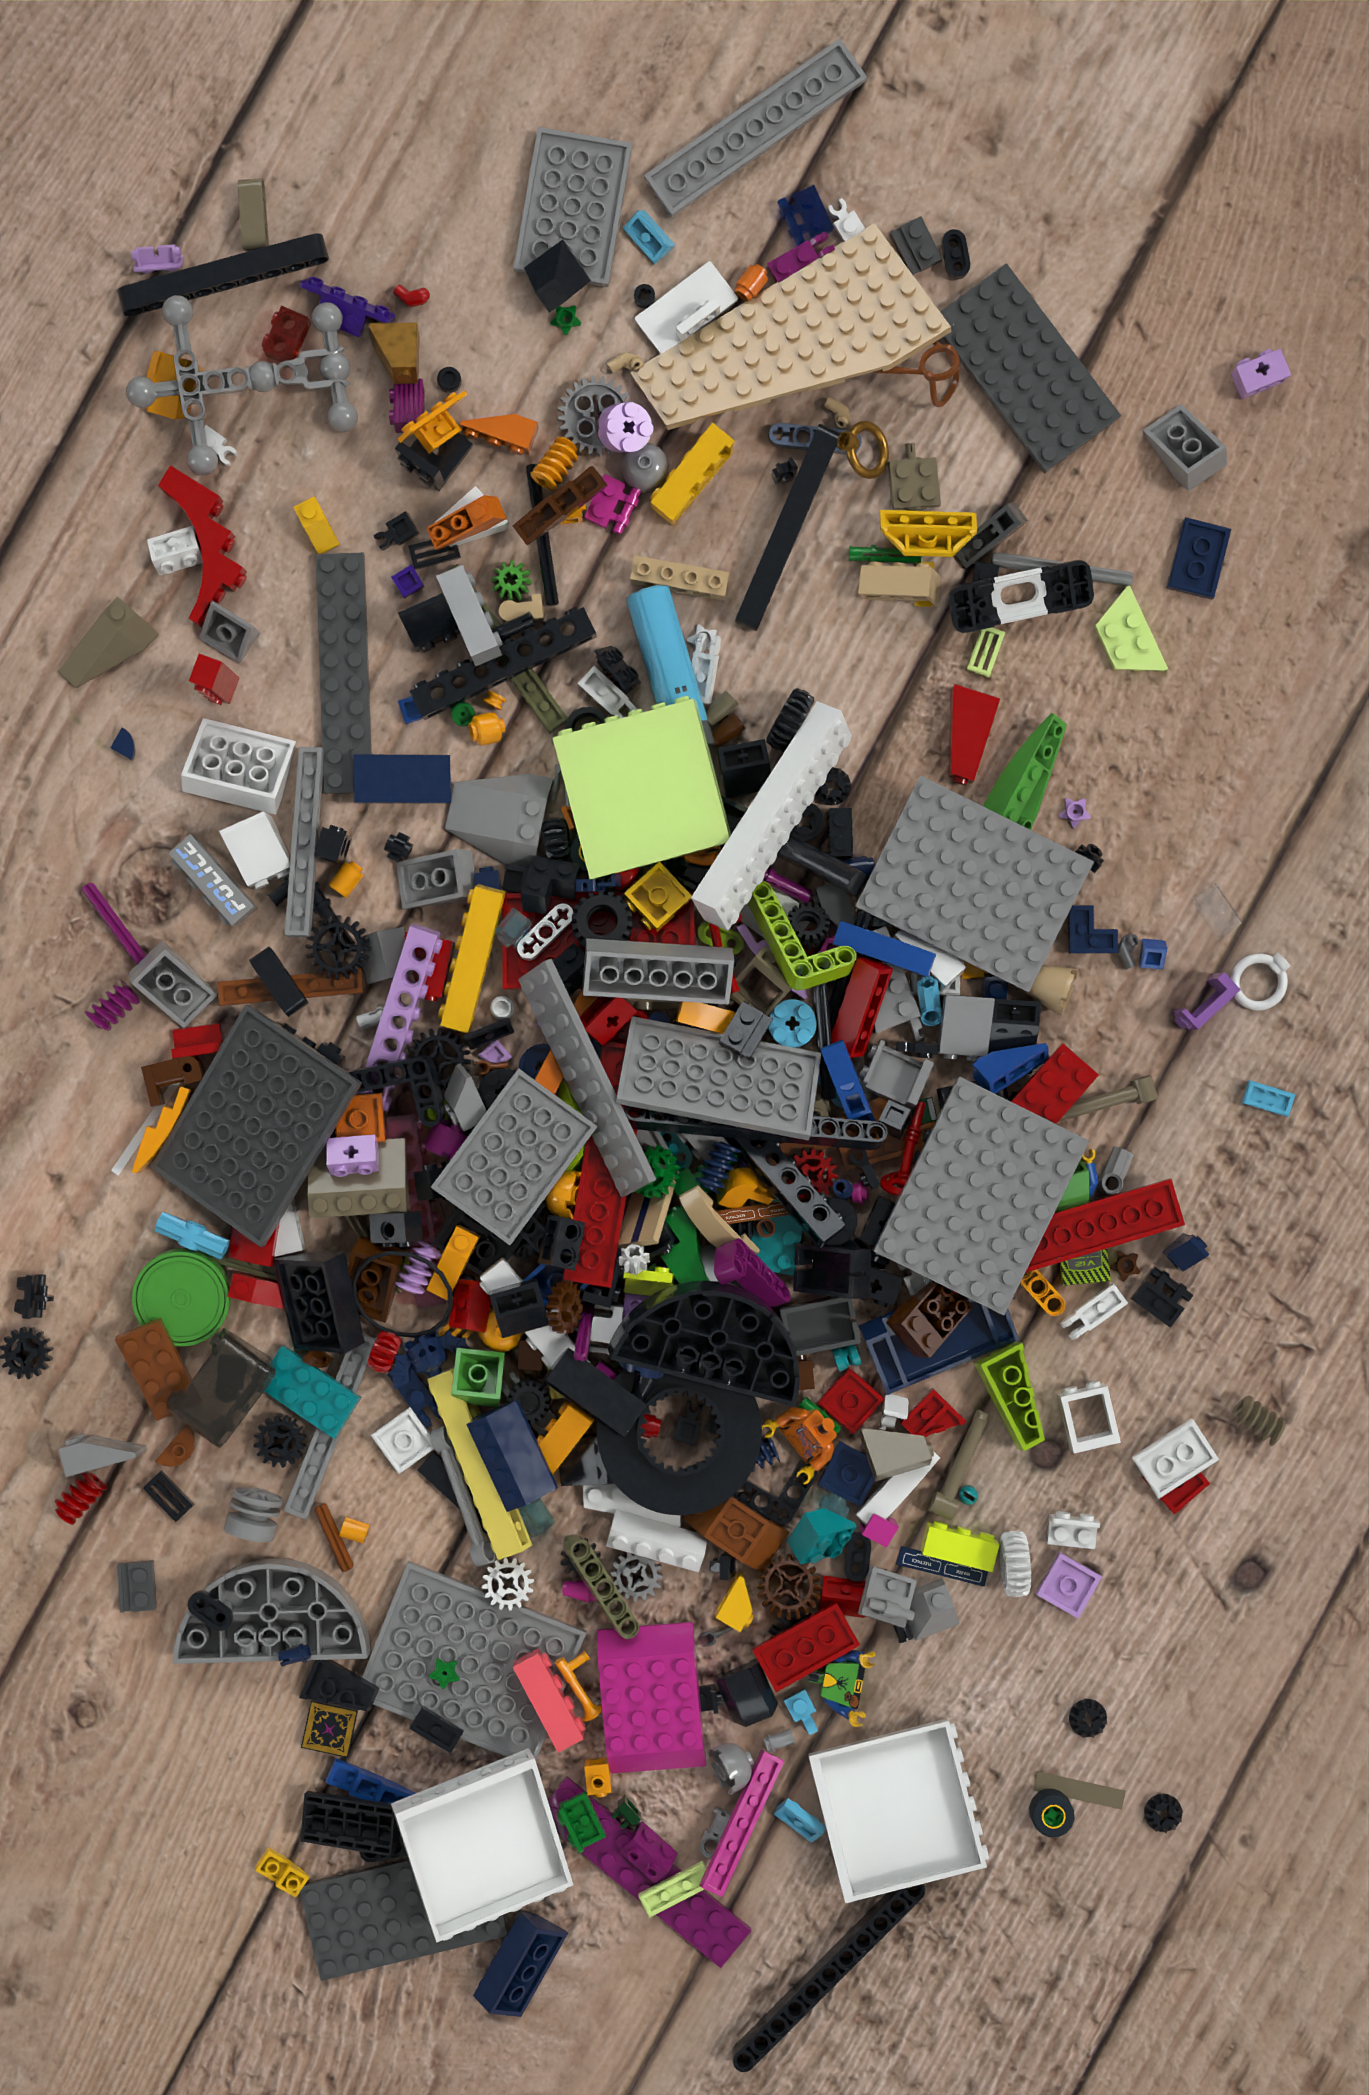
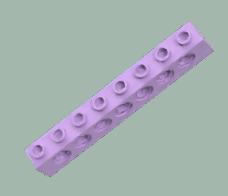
(416, 937)

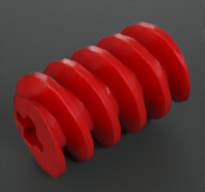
(80, 1497)

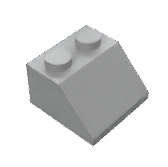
(463, 1100)

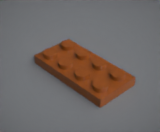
(154, 1364)

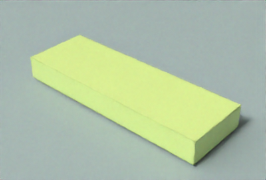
(673, 1889)

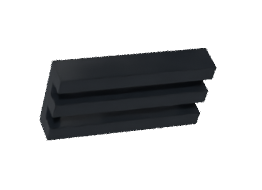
(456, 555)
(175, 1489)

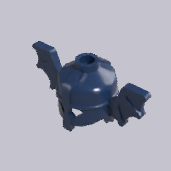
(425, 1355)

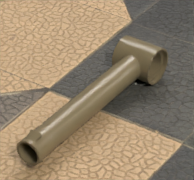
(1141, 1091)
(944, 1502)

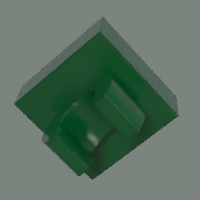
(628, 1810)

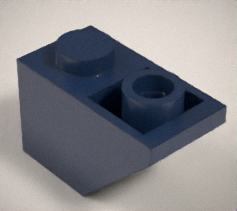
(1186, 1251)

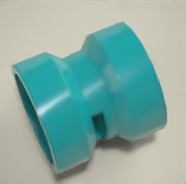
(841, 1359)

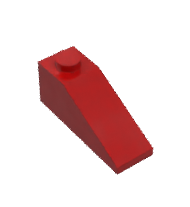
(255, 1290)

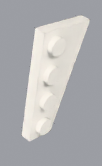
(609, 1499)

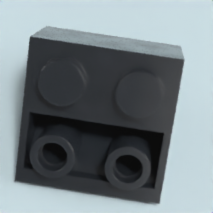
(744, 767)
(519, 1307)

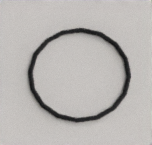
(421, 1259)

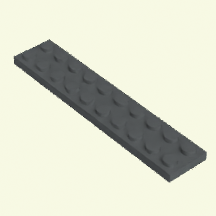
(343, 666)

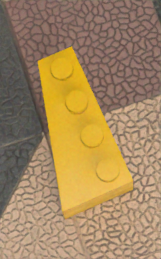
(692, 474)

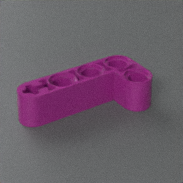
(740, 1263)

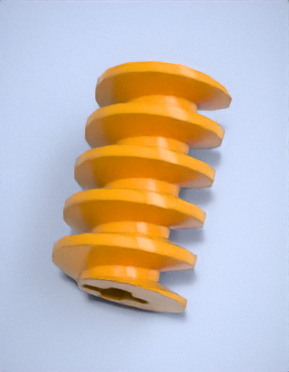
(555, 463)

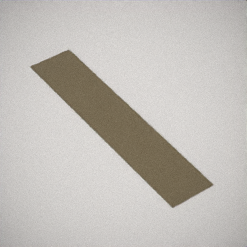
(1081, 1790)

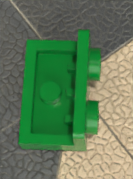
(580, 1821)

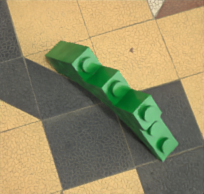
(685, 1257)

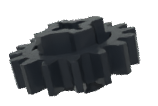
(26, 1362)
(274, 1433)

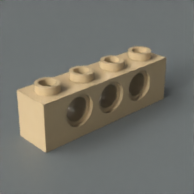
(680, 578)

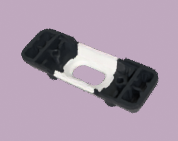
(1057, 590)

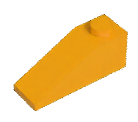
(453, 1260)

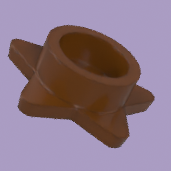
(1130, 1269)

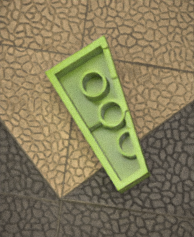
(1010, 1389)

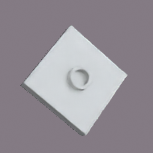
(403, 1440)

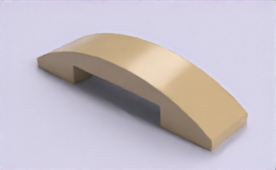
(708, 1221)

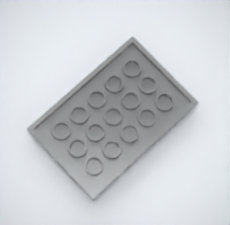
(574, 197)
(514, 1156)

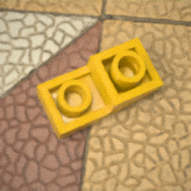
(282, 1871)

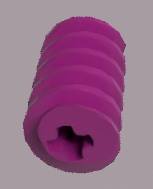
(113, 1006)

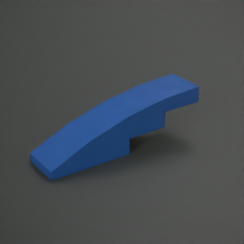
(885, 949)
(364, 1783)

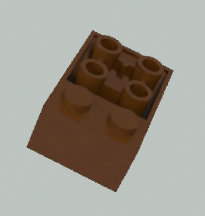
(928, 1318)

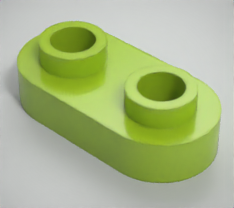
(725, 936)

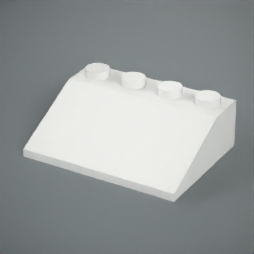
(238, 766)

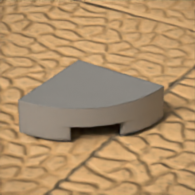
(915, 1026)

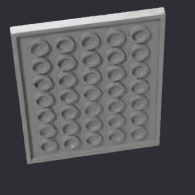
(974, 883)
(981, 1195)
(454, 1621)

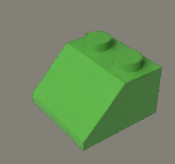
(478, 1376)

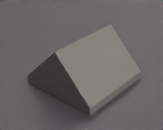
(228, 632)
(384, 954)

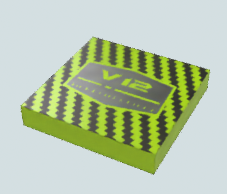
(1086, 1269)

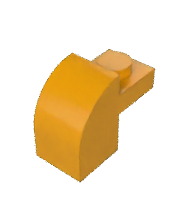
(741, 1186)

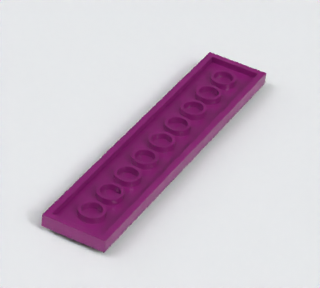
(697, 1919)

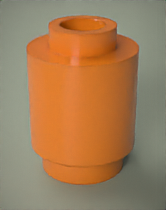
(751, 282)

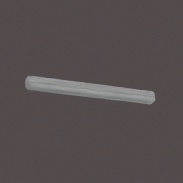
(1027, 563)

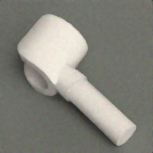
(887, 1421)

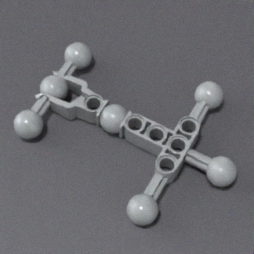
(260, 376)

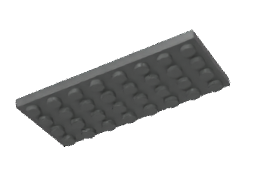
(1027, 369)
(376, 1921)

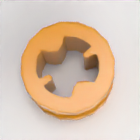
(494, 700)

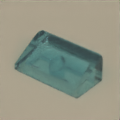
(536, 1517)

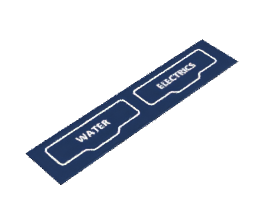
(914, 1559)

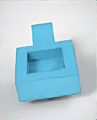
(802, 1707)

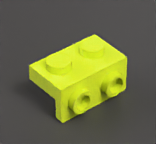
(648, 1281)

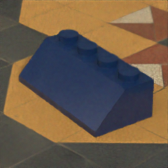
(512, 1455)
(519, 1965)

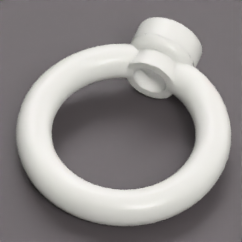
(1277, 964)

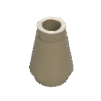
(721, 708)

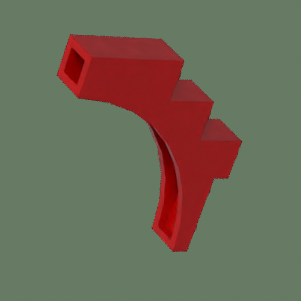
(215, 540)

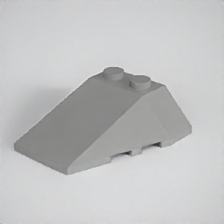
(501, 815)

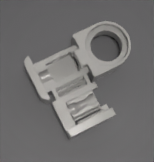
(716, 1830)

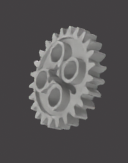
(574, 417)

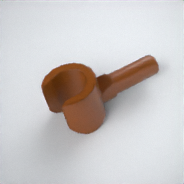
(486, 1067)

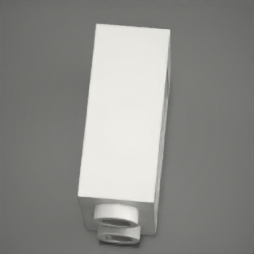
(1092, 1441)

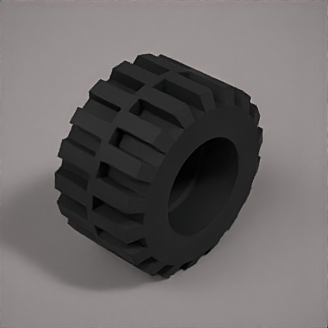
(601, 902)

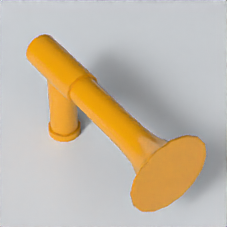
(566, 1669)

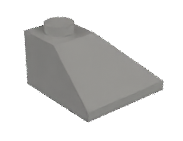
(932, 1610)

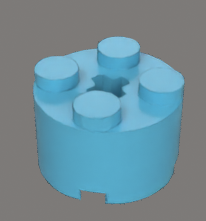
(802, 1014)

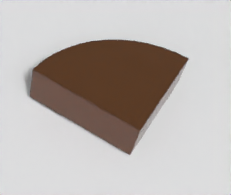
(317, 1359)

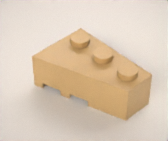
(900, 582)

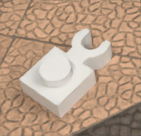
(847, 224)
(217, 442)

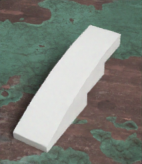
(893, 1492)

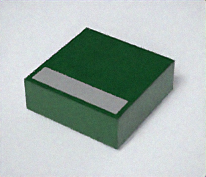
(930, 1112)

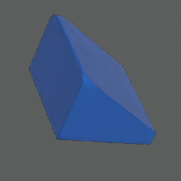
(1153, 954)

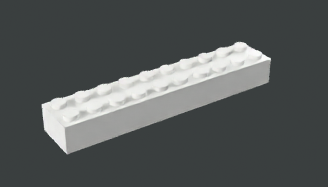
(772, 816)

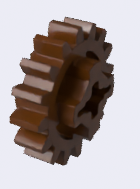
(564, 1307)

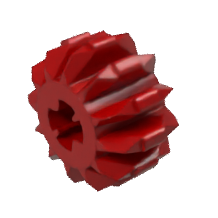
(384, 1352)

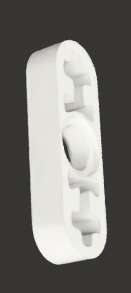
(563, 924)

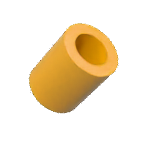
(346, 878)

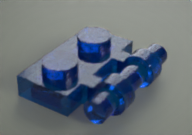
(811, 211)

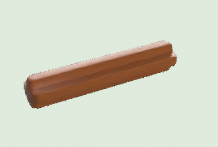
(333, 1538)

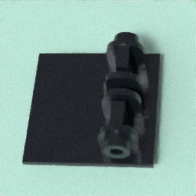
(612, 660)

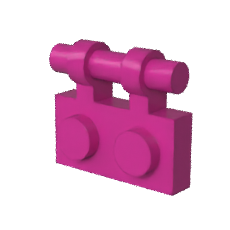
(604, 504)

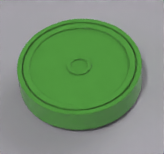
(185, 1292)

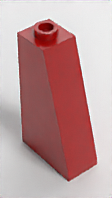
(970, 726)

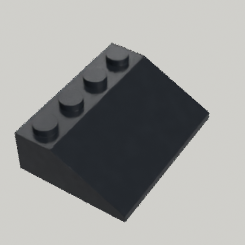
(489, 1246)
(319, 1302)

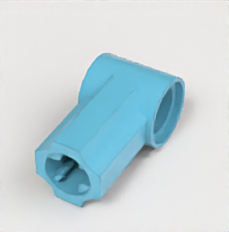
(929, 1001)

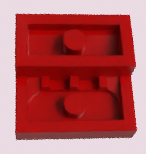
(245, 1250)

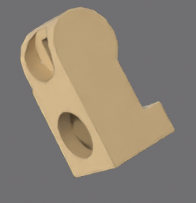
(510, 610)

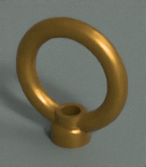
(849, 442)

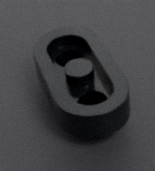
(955, 255)
(859, 1556)
(209, 1612)

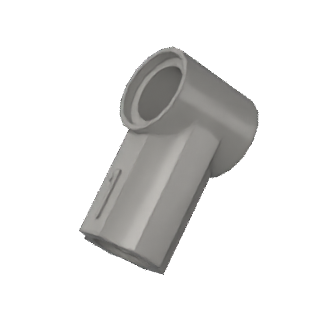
(1116, 1168)

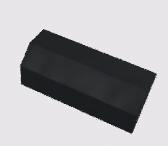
(349, 1823)

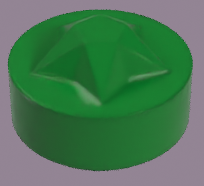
(462, 713)

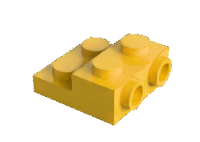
(656, 897)

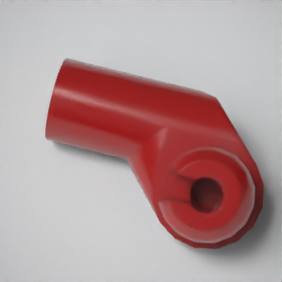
(412, 298)

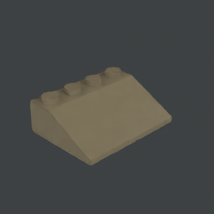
(358, 1193)

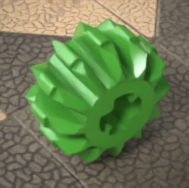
(515, 573)

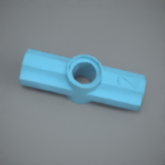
(192, 1235)

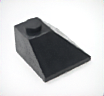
(556, 275)

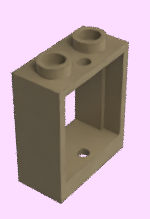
(765, 963)

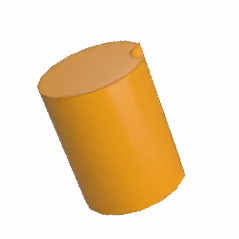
(354, 1530)

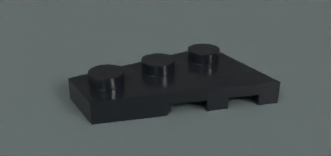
(338, 1685)

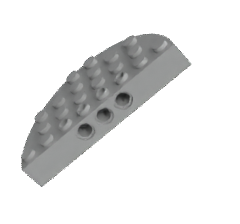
(274, 1610)

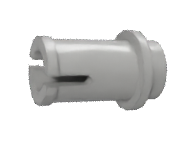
(778, 1740)

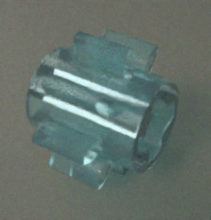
(835, 1504)

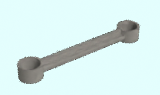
(480, 1548)

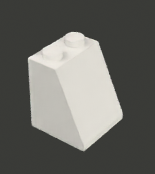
(257, 850)

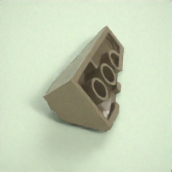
(109, 642)

